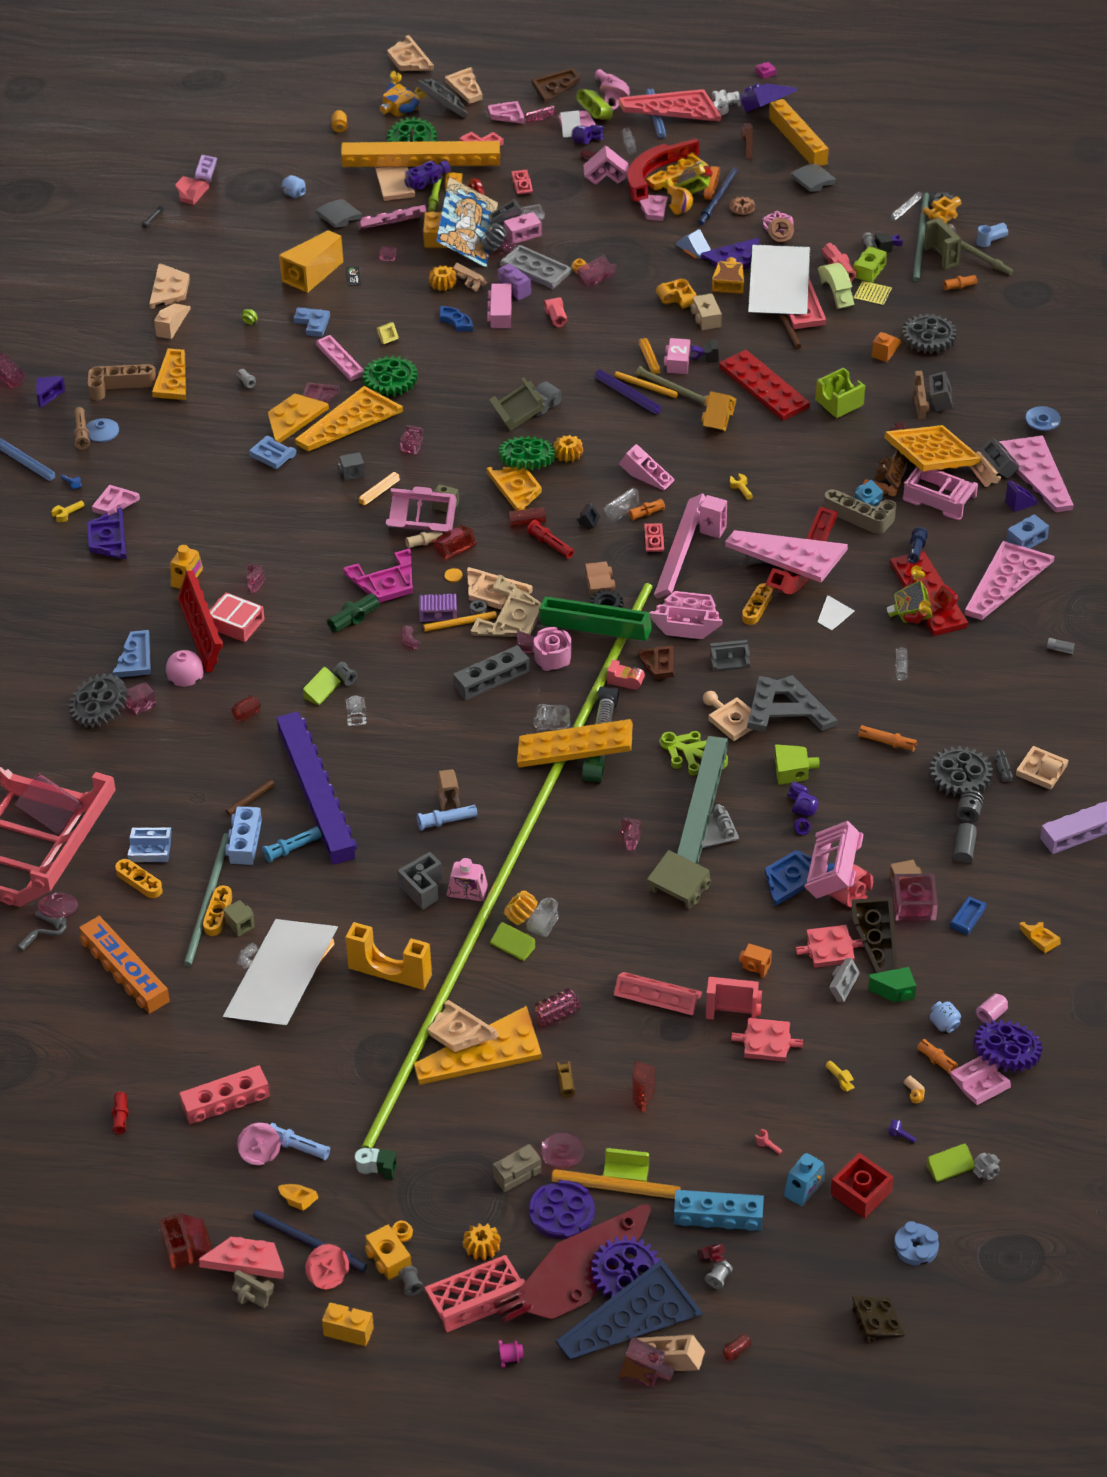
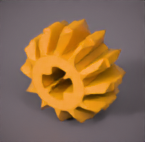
(442, 278)
(568, 448)
(520, 907)
(481, 1241)

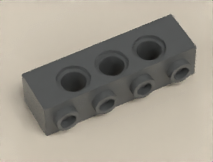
(491, 672)

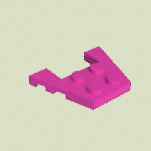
(386, 583)

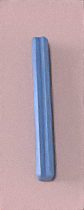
(658, 122)
(26, 460)

